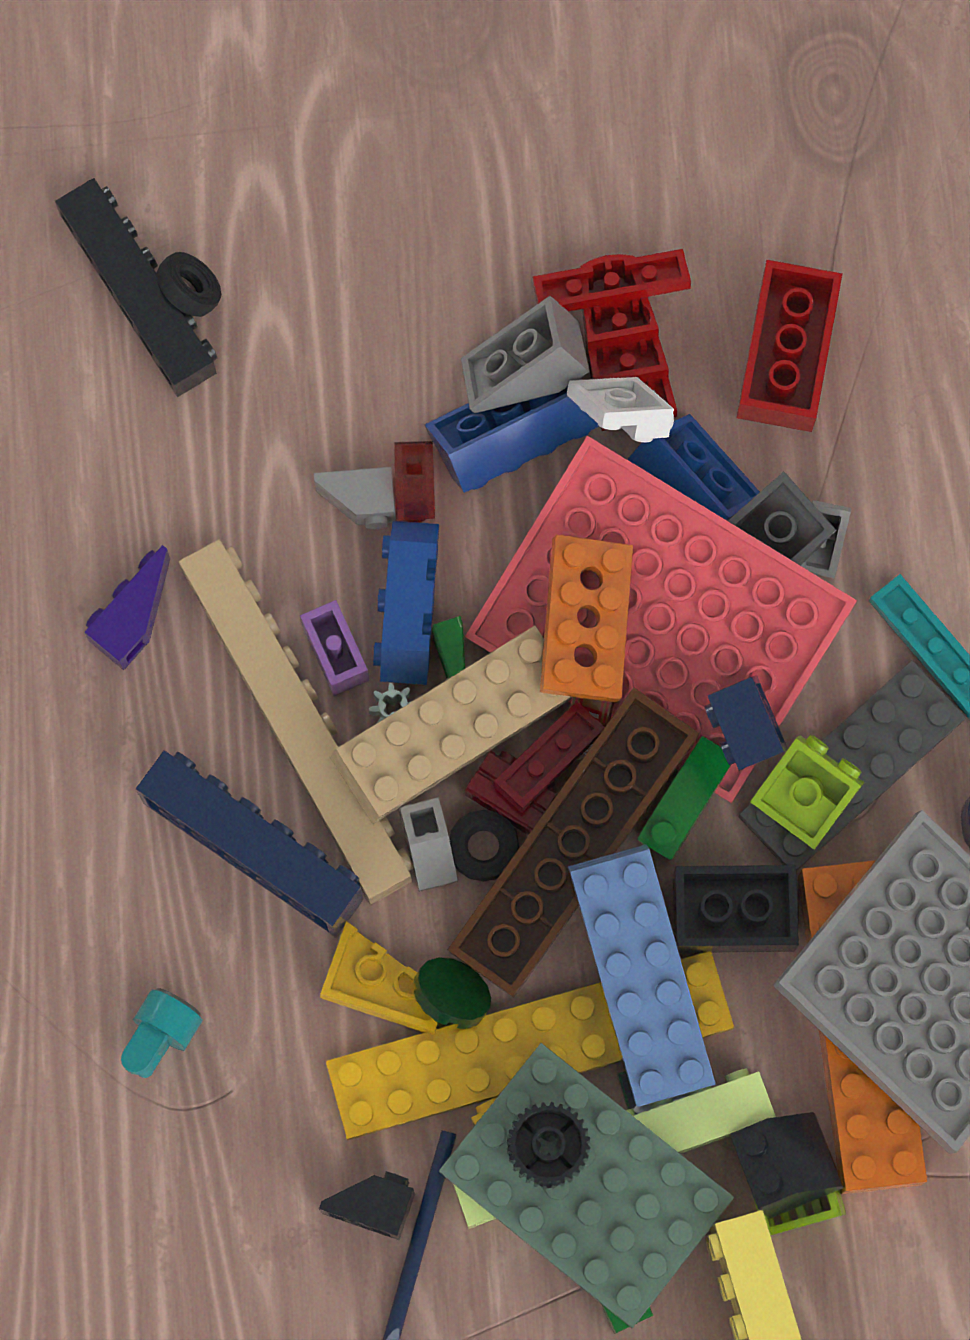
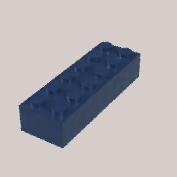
(250, 843)

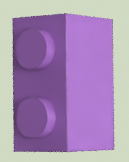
(334, 647)

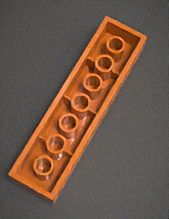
(872, 1134)

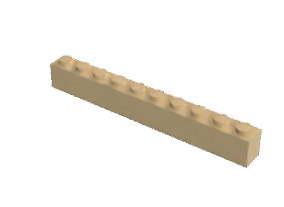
(293, 717)

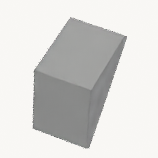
(826, 557)

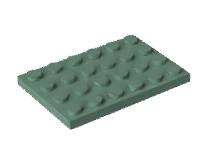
(619, 1222)

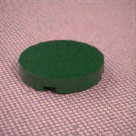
(452, 992)

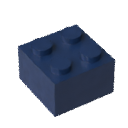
(746, 723)

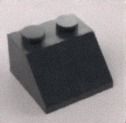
(786, 1162)
(373, 1204)

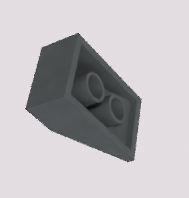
(784, 520)

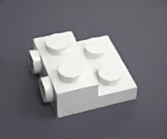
(624, 405)

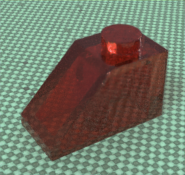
(414, 481)

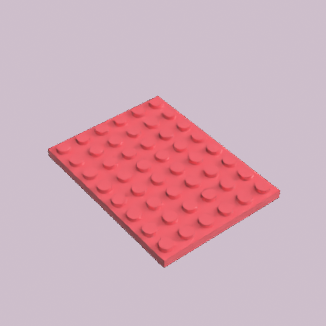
(701, 596)

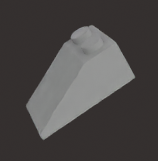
(526, 359)

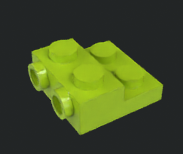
(808, 790)

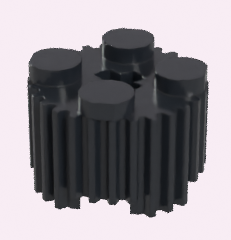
(547, 1121)

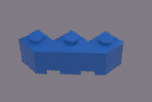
(407, 602)

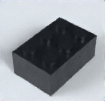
(735, 908)

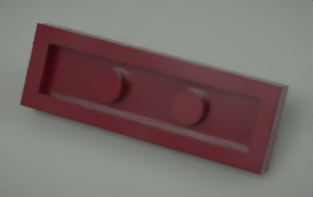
(548, 756)

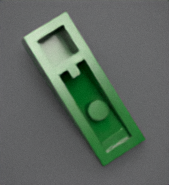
(685, 799)

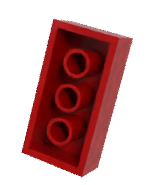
(789, 345)

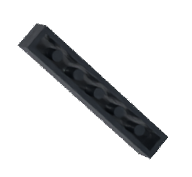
(134, 286)

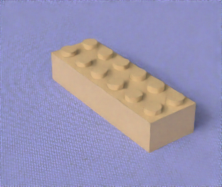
(447, 727)

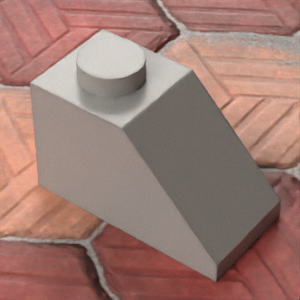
(360, 494)

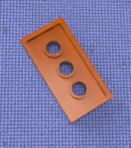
(564, 633)

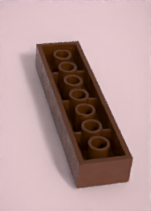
(582, 823)

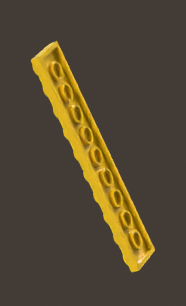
(475, 1064)

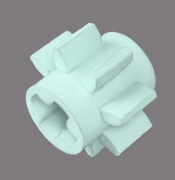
(391, 697)

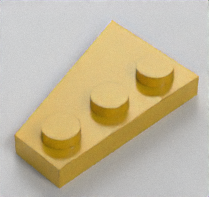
(373, 982)

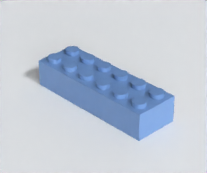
(641, 975)

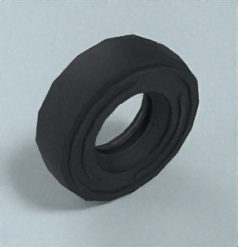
(198, 274)
(483, 821)

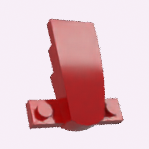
(617, 312)

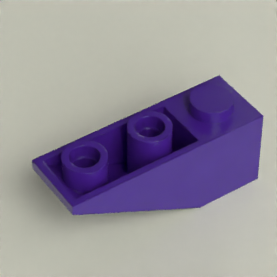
(129, 619)

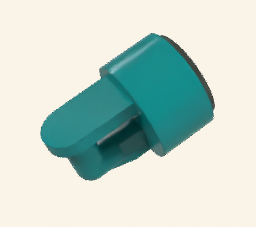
(162, 1023)

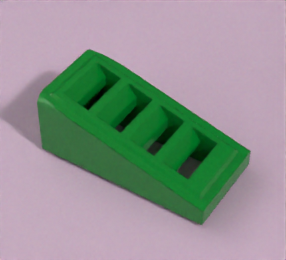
(450, 645)

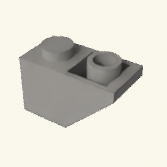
(428, 844)

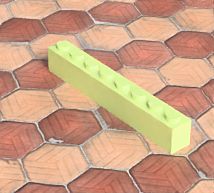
(685, 1123)

